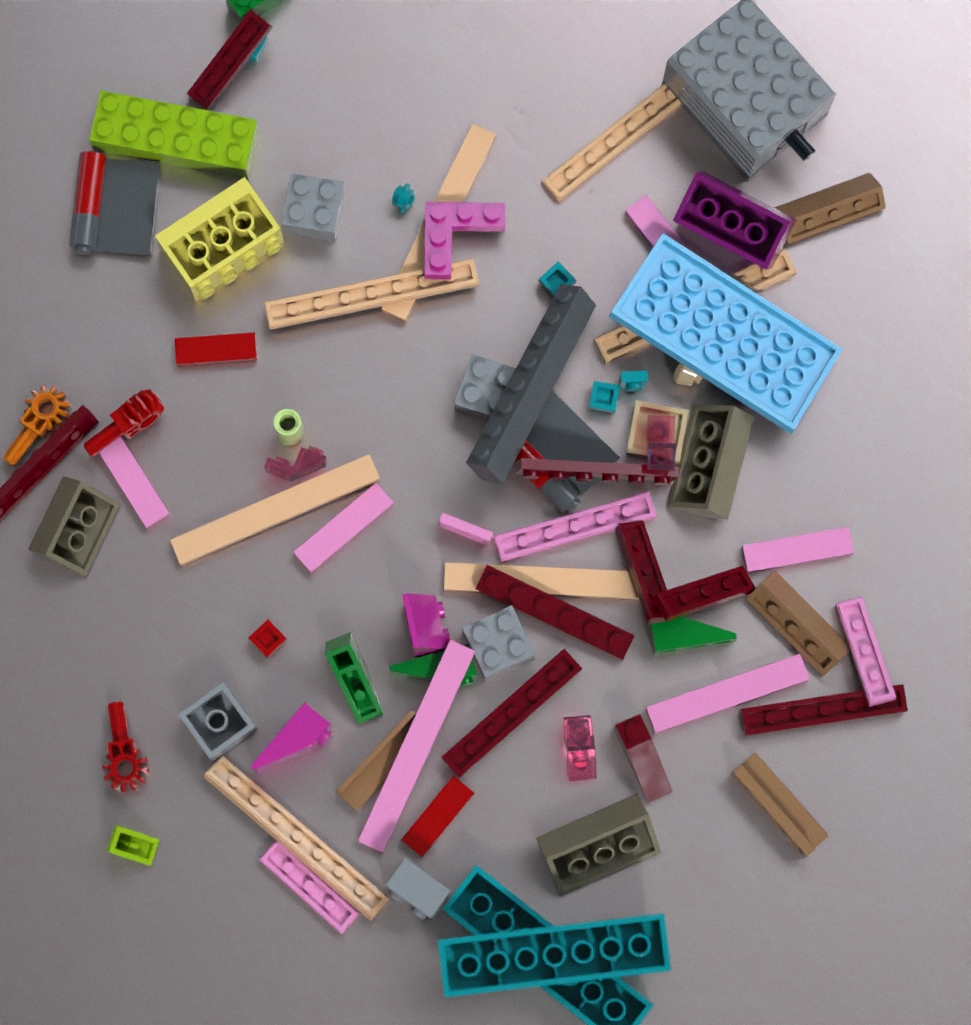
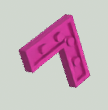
(445, 217)

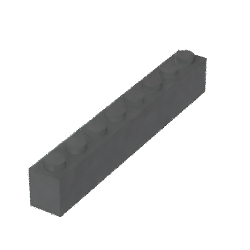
(531, 384)

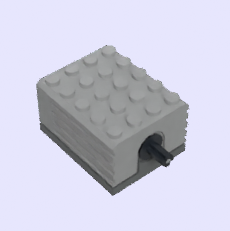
(748, 89)

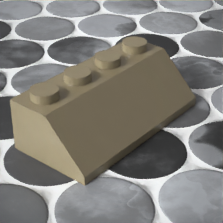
(711, 460)
(599, 844)

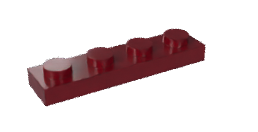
(229, 60)
(642, 566)
(704, 593)

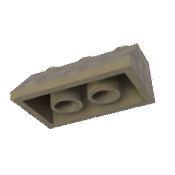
(74, 525)

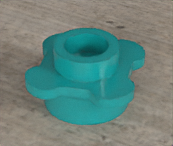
(403, 197)

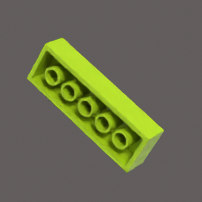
(174, 134)

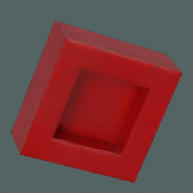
(267, 638)

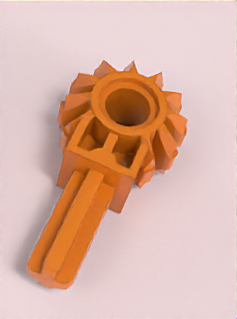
(36, 423)

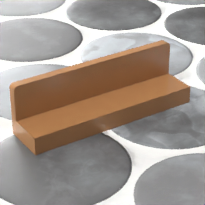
(834, 206)
(799, 623)
(375, 768)
(779, 805)

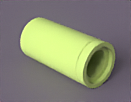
(288, 417)

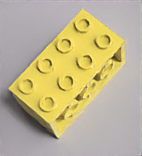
(226, 234)

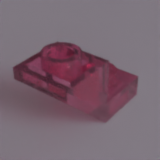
(660, 442)
(307, 461)
(580, 747)

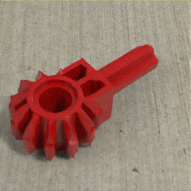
(129, 419)
(122, 751)

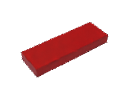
(215, 349)
(437, 816)

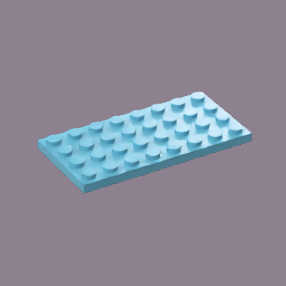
(726, 333)

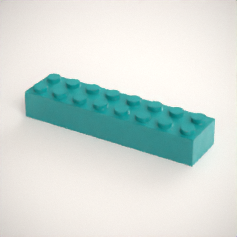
(489, 908)
(554, 955)

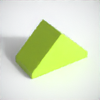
(132, 845)

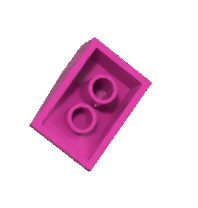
(424, 623)
(298, 737)

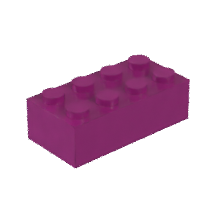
(734, 220)

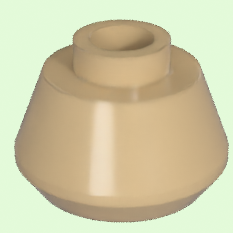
(686, 376)

